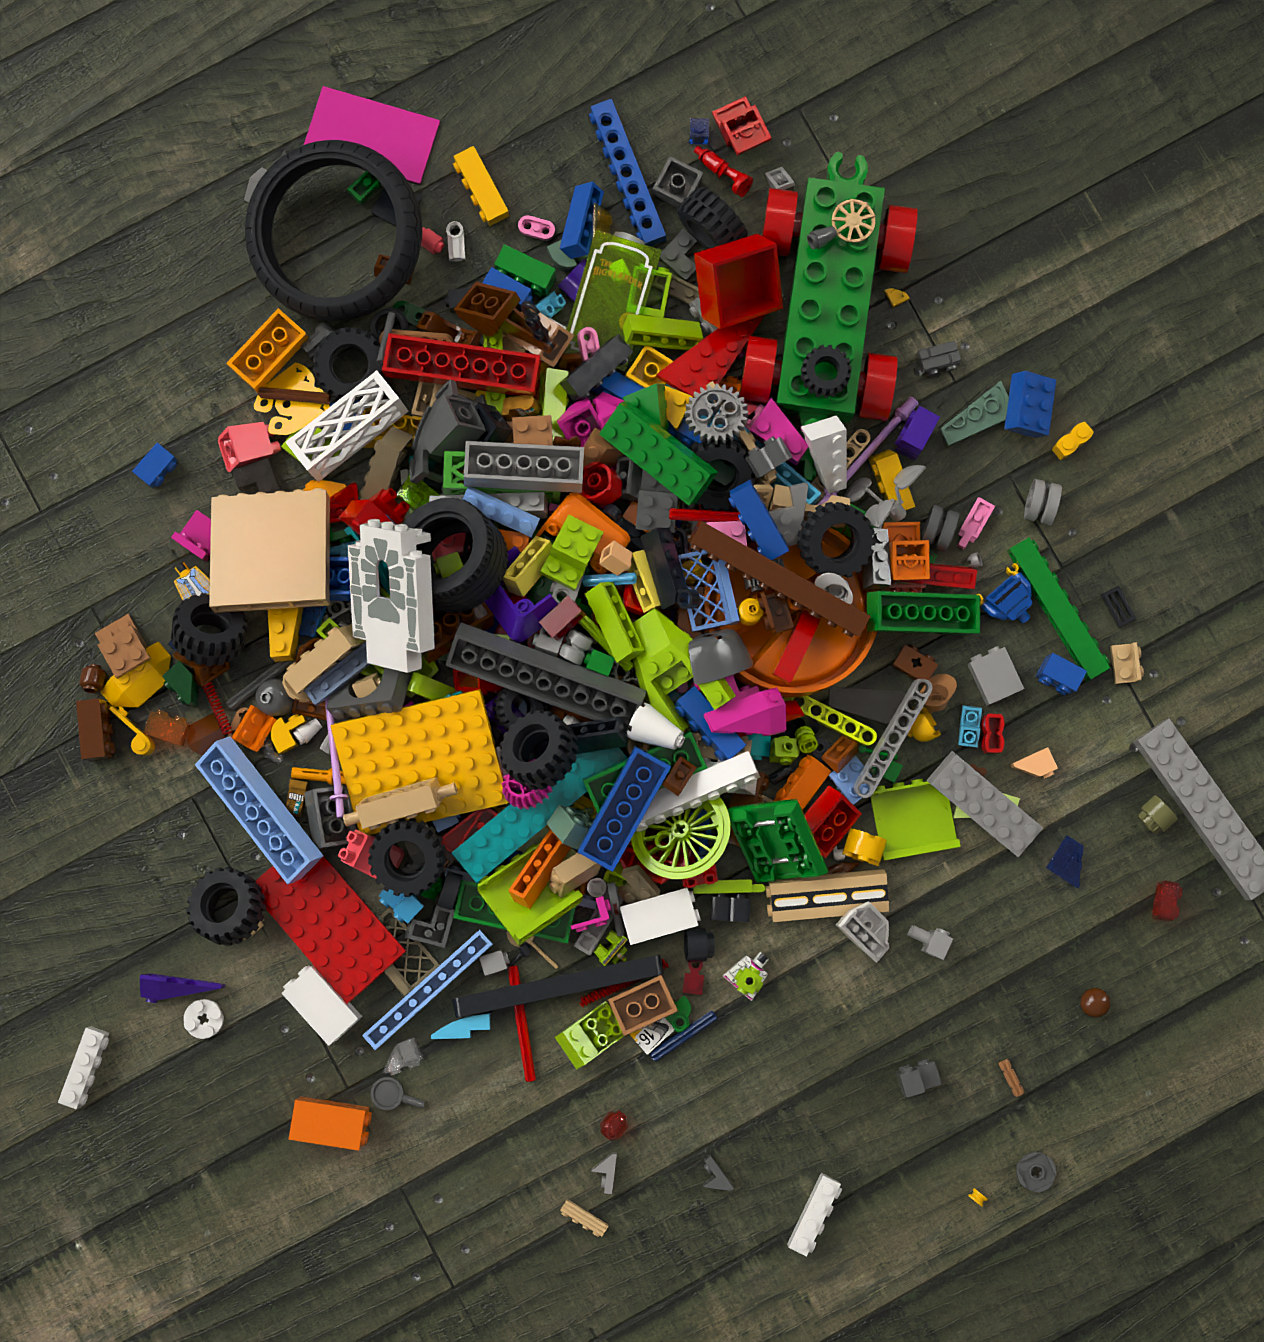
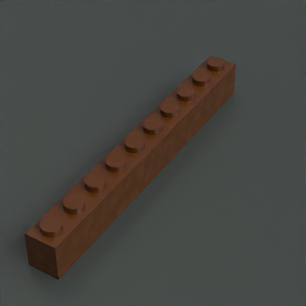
(778, 578)

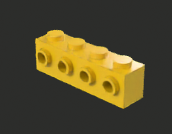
(481, 186)

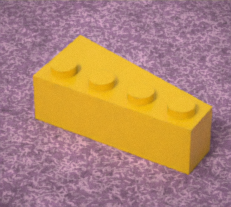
(284, 632)

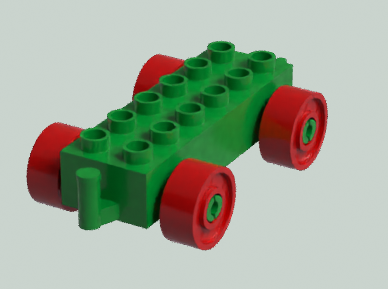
(830, 298)

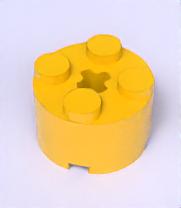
(864, 847)

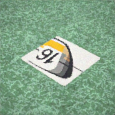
(652, 1035)

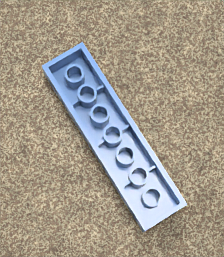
(259, 810)

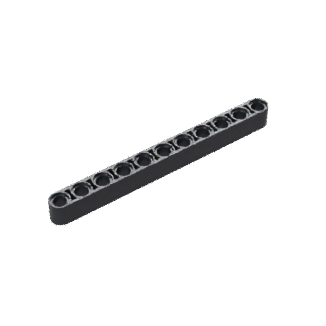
(558, 986)

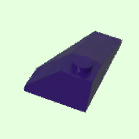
(159, 987)

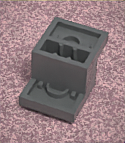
(654, 505)

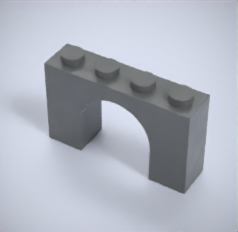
(384, 699)

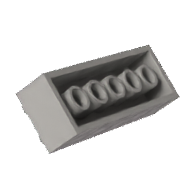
(523, 466)
(984, 804)

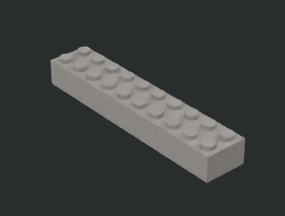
(1204, 807)

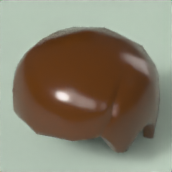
(1095, 1002)

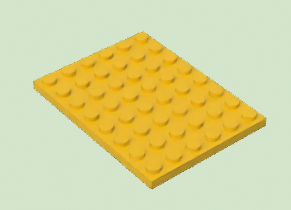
(423, 741)

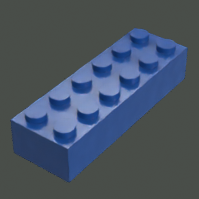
(623, 808)

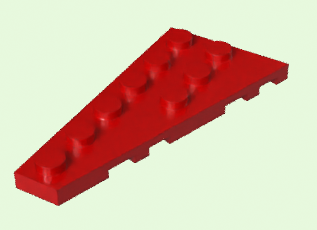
(709, 358)

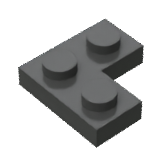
(675, 255)

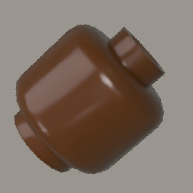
(92, 679)

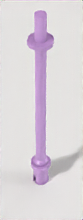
(901, 414)
(338, 797)

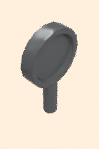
(389, 1093)

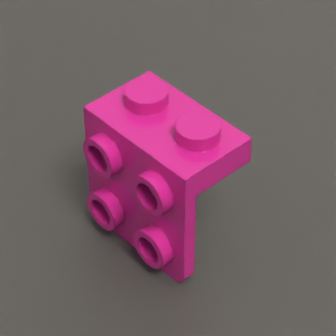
(604, 907)

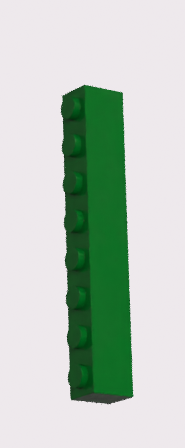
(1058, 608)

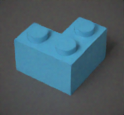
(404, 907)

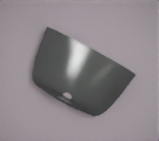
(716, 657)

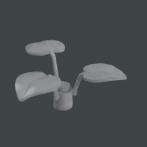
(891, 507)

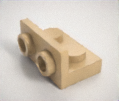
(1126, 663)

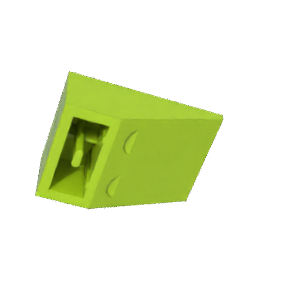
(590, 1035)

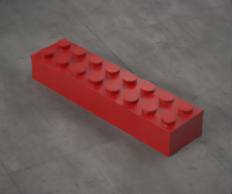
(465, 364)

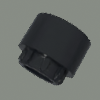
(698, 945)

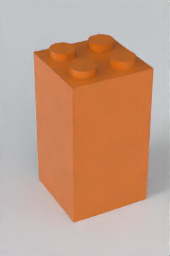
(330, 1123)

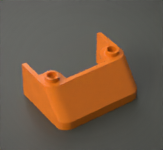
(585, 511)

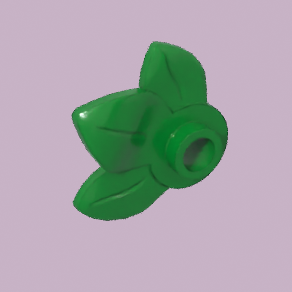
(684, 1010)

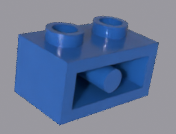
(155, 466)

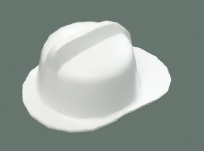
(836, 586)

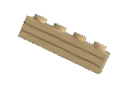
(583, 1217)

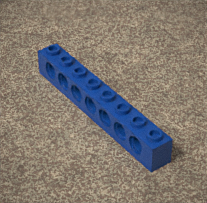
(607, 111)

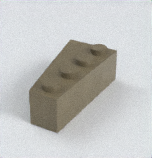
(385, 462)

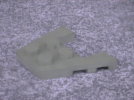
(790, 518)

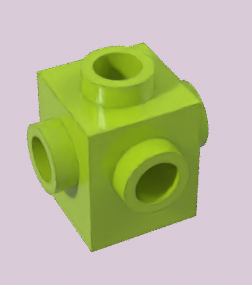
(783, 750)
(741, 977)

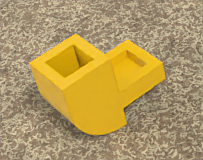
(281, 733)

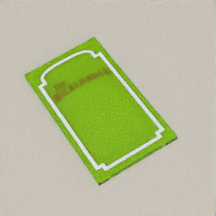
(611, 287)

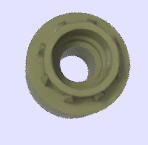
(1157, 815)

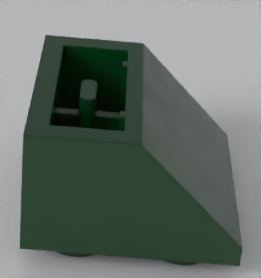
(183, 682)

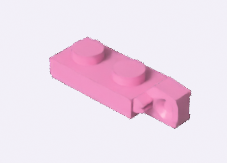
(974, 522)

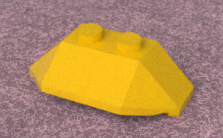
(141, 683)

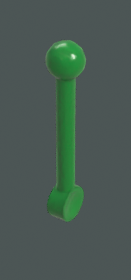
(862, 749)

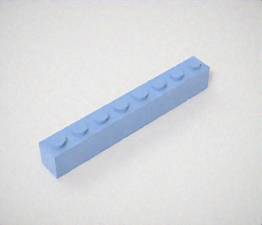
(427, 989)

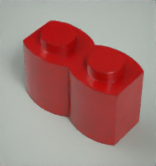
(992, 728)

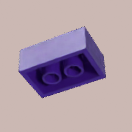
(916, 433)

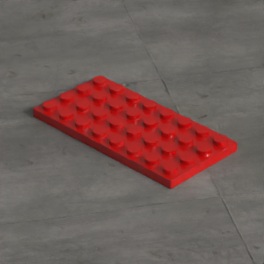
(331, 927)

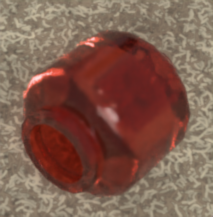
(613, 1125)

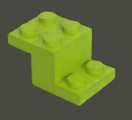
(571, 552)

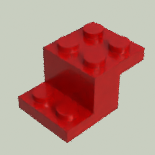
(741, 126)

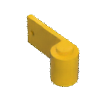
(141, 743)

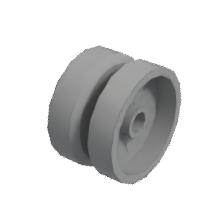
(1042, 502)

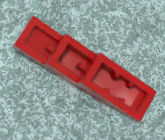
(796, 647)

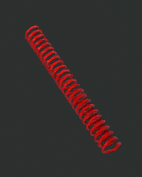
(212, 690)
(586, 1001)

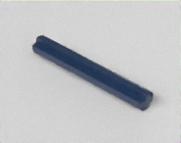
(682, 1037)

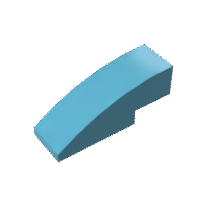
(462, 1027)

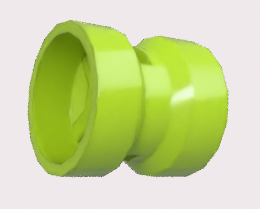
(806, 739)

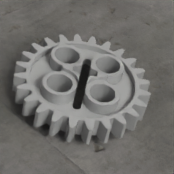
(732, 421)

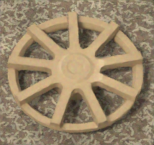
(853, 220)

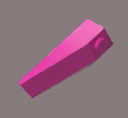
(580, 421)
(757, 713)

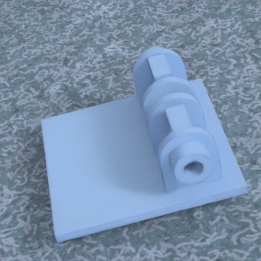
(846, 779)

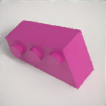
(774, 423)

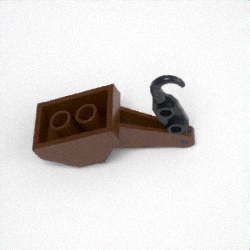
(494, 309)

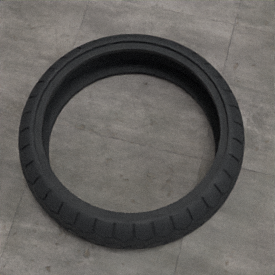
(262, 212)

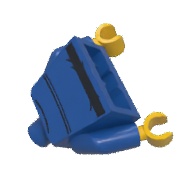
(1009, 598)

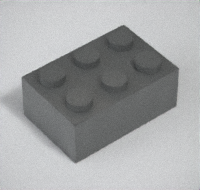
(324, 825)

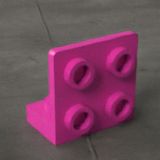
(196, 536)

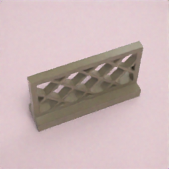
(393, 974)

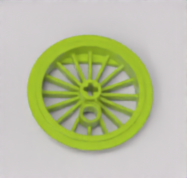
(721, 821)

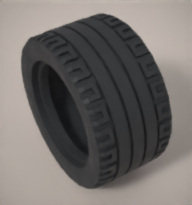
(486, 563)

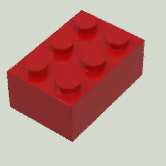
(831, 819)

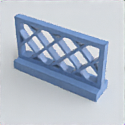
(725, 591)

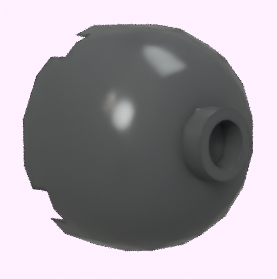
(273, 698)

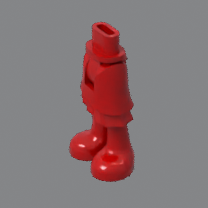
(718, 166)

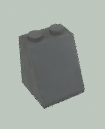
(452, 426)

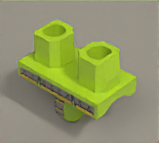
(606, 954)

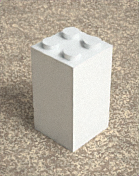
(660, 915)
(320, 1005)

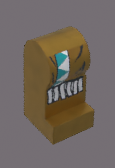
(520, 406)
(296, 797)

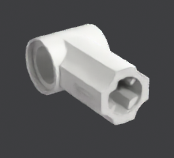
(456, 243)

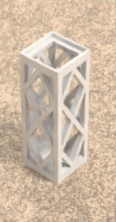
(348, 443)

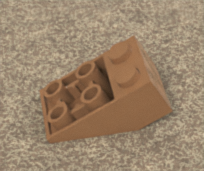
(556, 333)

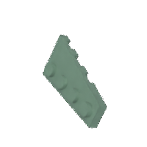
(977, 417)

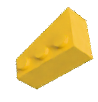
(885, 469)

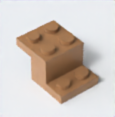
(531, 430)
(122, 646)

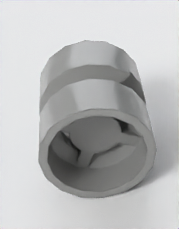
(575, 647)

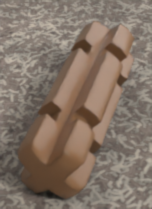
(1011, 1077)

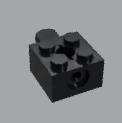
(496, 427)

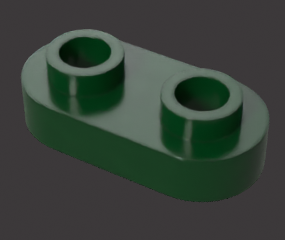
(410, 312)

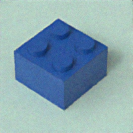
(1060, 674)

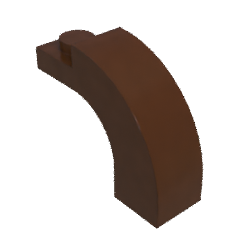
(434, 323)

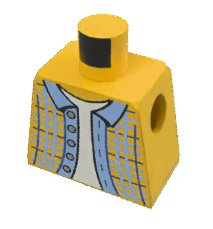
(191, 581)

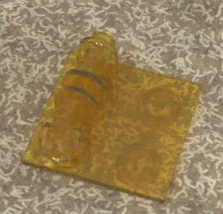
(601, 220)

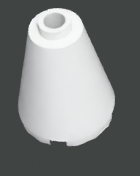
(654, 728)

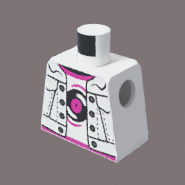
(758, 962)

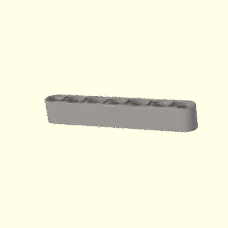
(901, 732)

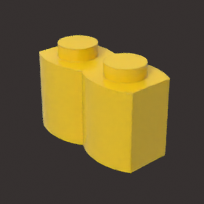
(1076, 438)

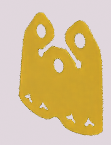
(301, 412)

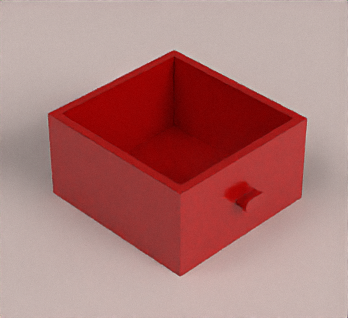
(738, 281)

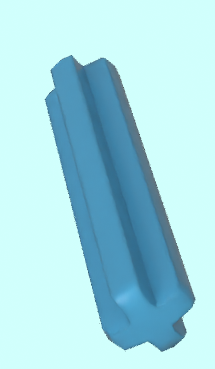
(622, 579)

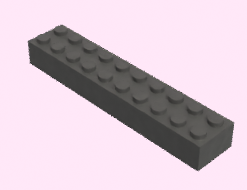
(542, 676)

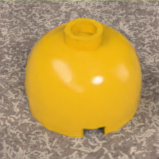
(923, 727)

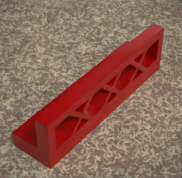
(949, 576)

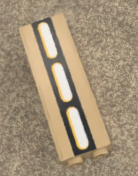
(826, 895)

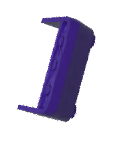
(522, 618)

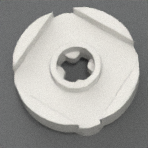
(192, 1021)

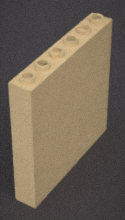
(270, 550)

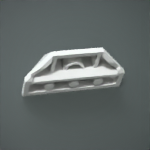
(866, 929)

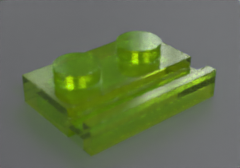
(415, 494)

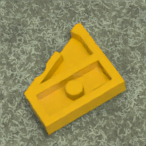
(676, 406)

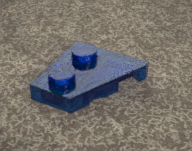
(1067, 861)

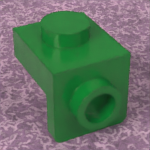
(339, 537)

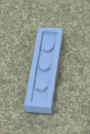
(502, 511)

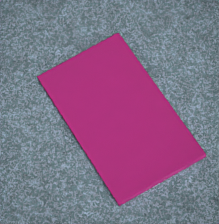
(391, 131)

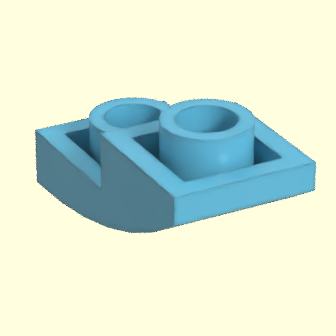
(969, 726)

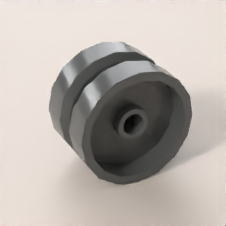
(939, 528)

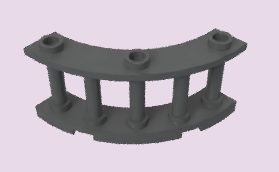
(419, 463)

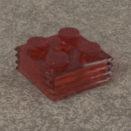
(1165, 900)

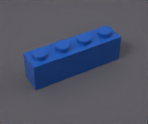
(579, 223)
(759, 521)
(693, 707)

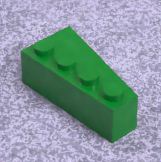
(652, 403)

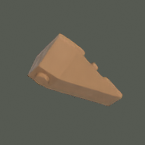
(600, 450)

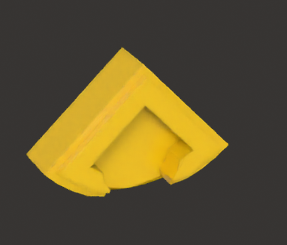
(896, 297)

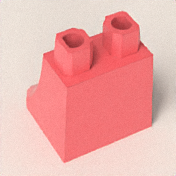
(246, 444)
(358, 852)

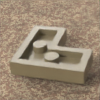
(639, 886)

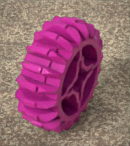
(528, 797)

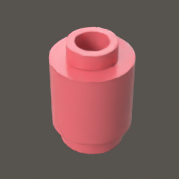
(432, 241)

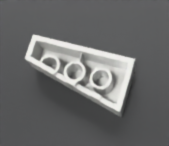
(829, 452)

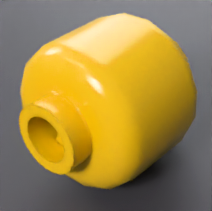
(750, 612)

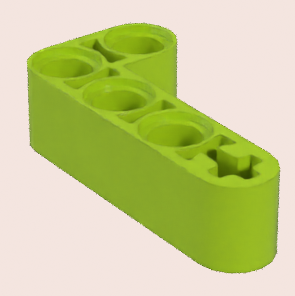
(428, 687)

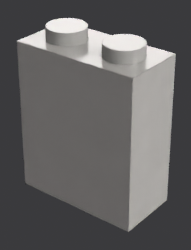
(995, 675)

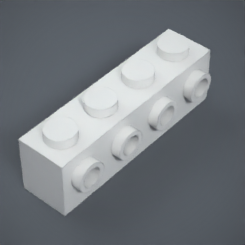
(83, 1067)
(813, 1215)

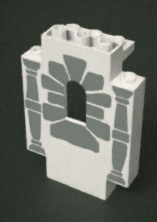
(398, 626)

